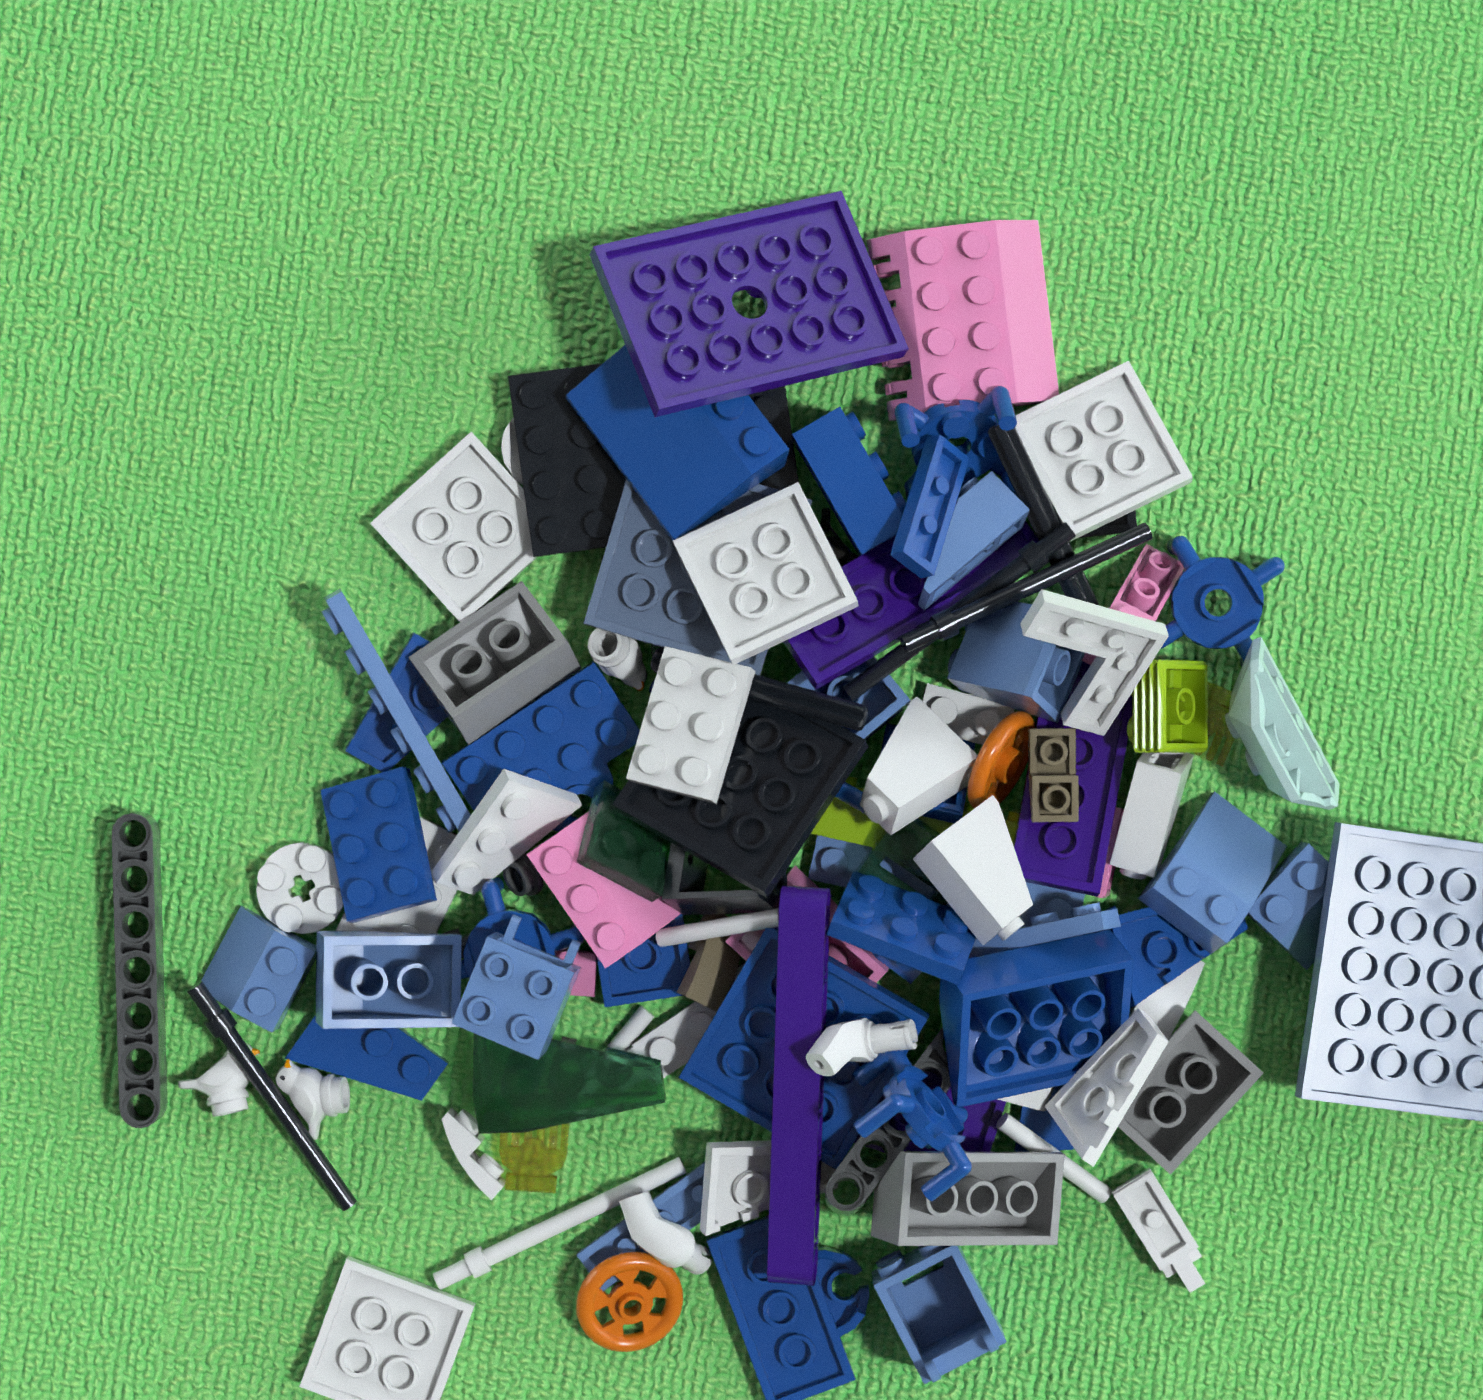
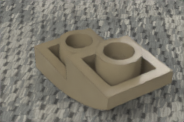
(1053, 775)
(710, 970)

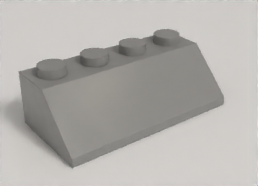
(1000, 1202)

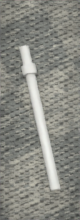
(479, 1260)

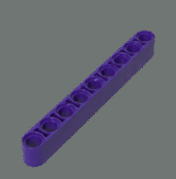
(796, 1087)

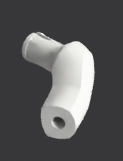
(859, 1042)
(663, 1239)

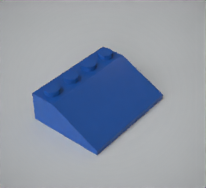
(681, 461)
(1033, 1015)

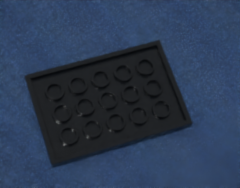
(569, 476)

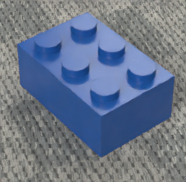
(850, 479)

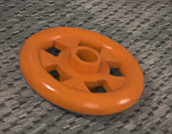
(1000, 759)
(626, 1268)

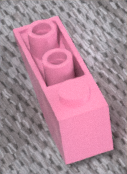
(1146, 586)

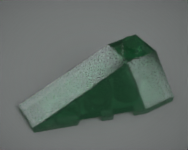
(561, 1087)

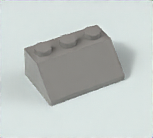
(495, 662)
(1187, 1092)

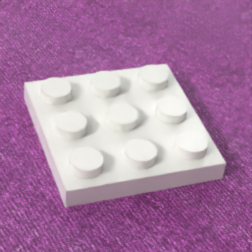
(1101, 450)
(461, 528)
(765, 573)
(386, 1338)

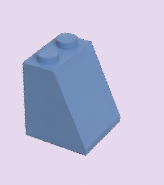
(1014, 668)

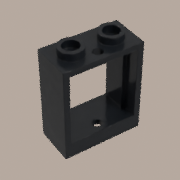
(686, 891)

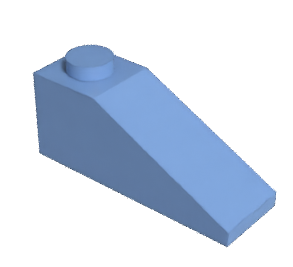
(980, 524)

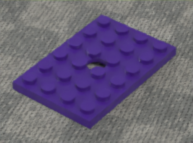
(799, 257)

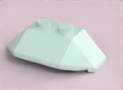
(1277, 734)

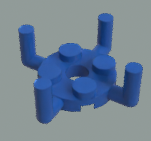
(963, 420)
(1224, 574)
(530, 931)
(929, 1113)

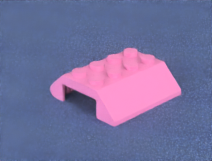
(969, 313)

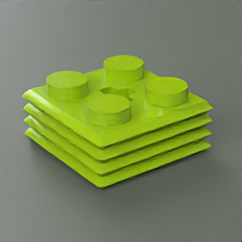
(1170, 708)

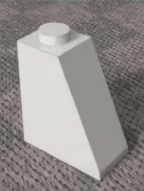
(916, 769)
(1150, 813)
(979, 872)

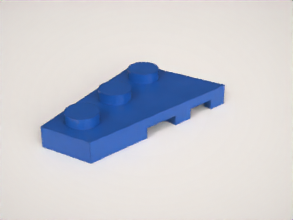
(1158, 950)

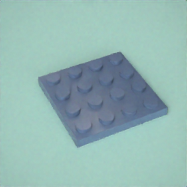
(646, 588)

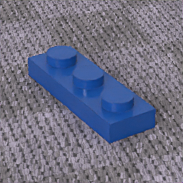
(930, 506)

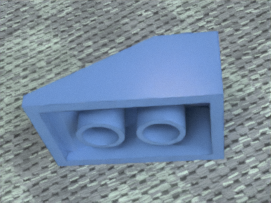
(1213, 874)
(387, 979)

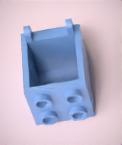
(517, 992)
(940, 1314)

